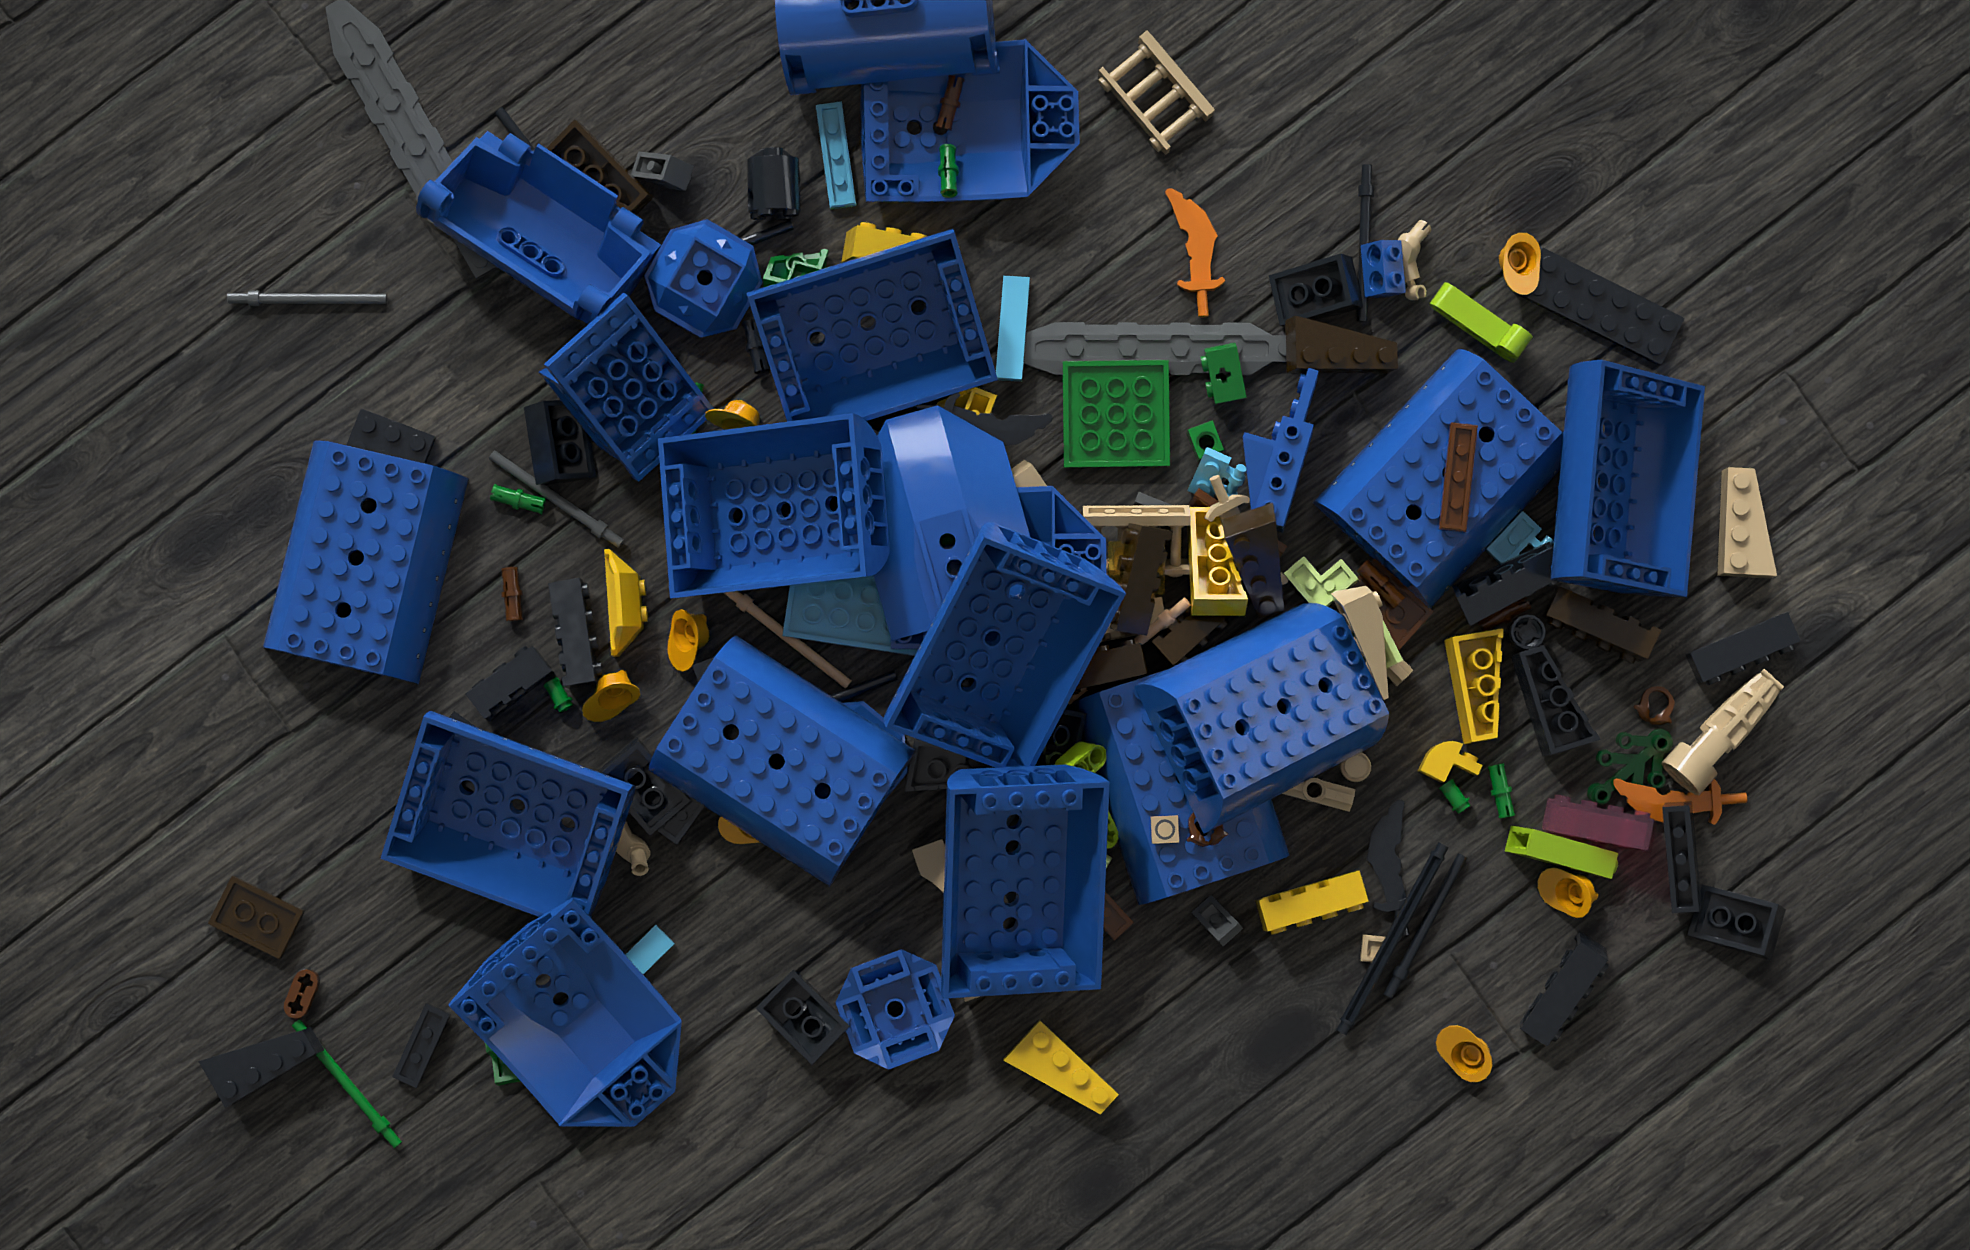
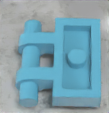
(1215, 464)
(1515, 539)

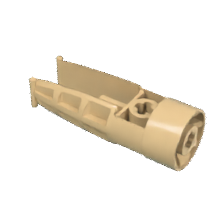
(1721, 733)

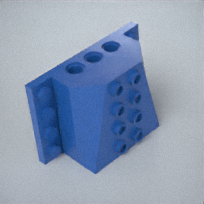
(625, 387)

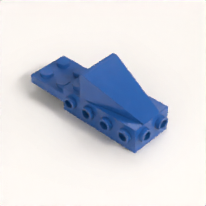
(1266, 457)

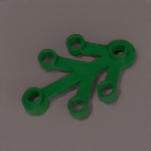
(1634, 762)

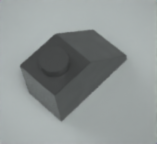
(662, 170)

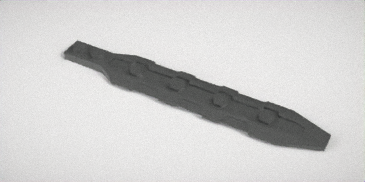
(392, 105)
(1176, 342)

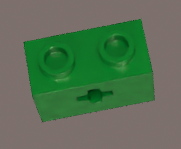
(1231, 387)

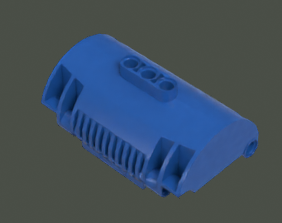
(836, 46)
(540, 223)

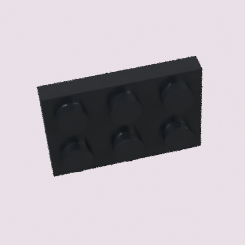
(390, 437)

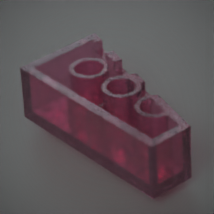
(1600, 824)

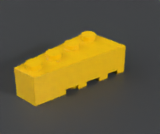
(866, 240)
(1213, 575)
(1311, 901)

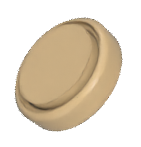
(1356, 768)

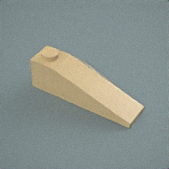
(1365, 619)

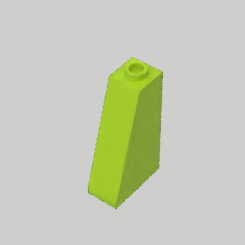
(1561, 852)

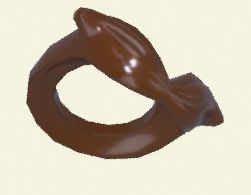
(1643, 707)
(1198, 839)

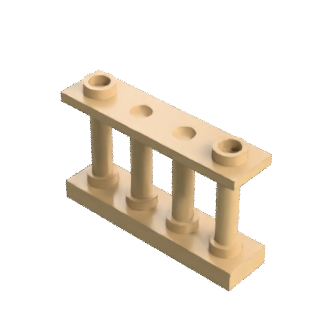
(1165, 68)
(1148, 515)

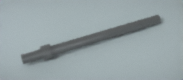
(256, 298)
(597, 528)

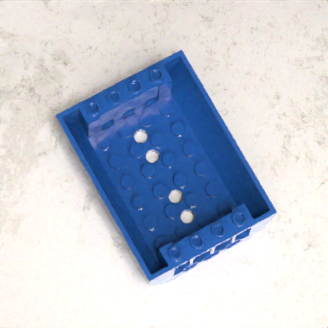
(1053, 871)

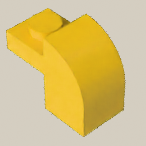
(1443, 756)

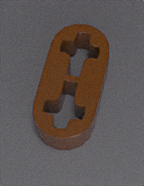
(307, 996)

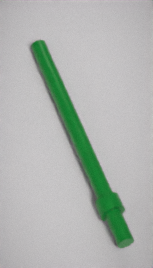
(380, 1124)

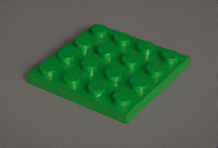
(1116, 413)

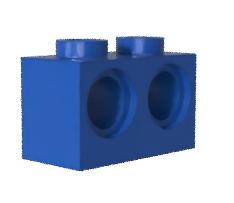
(1383, 268)

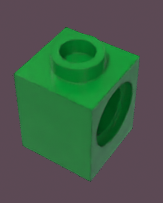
(1204, 430)

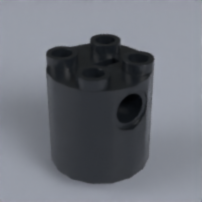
(773, 185)

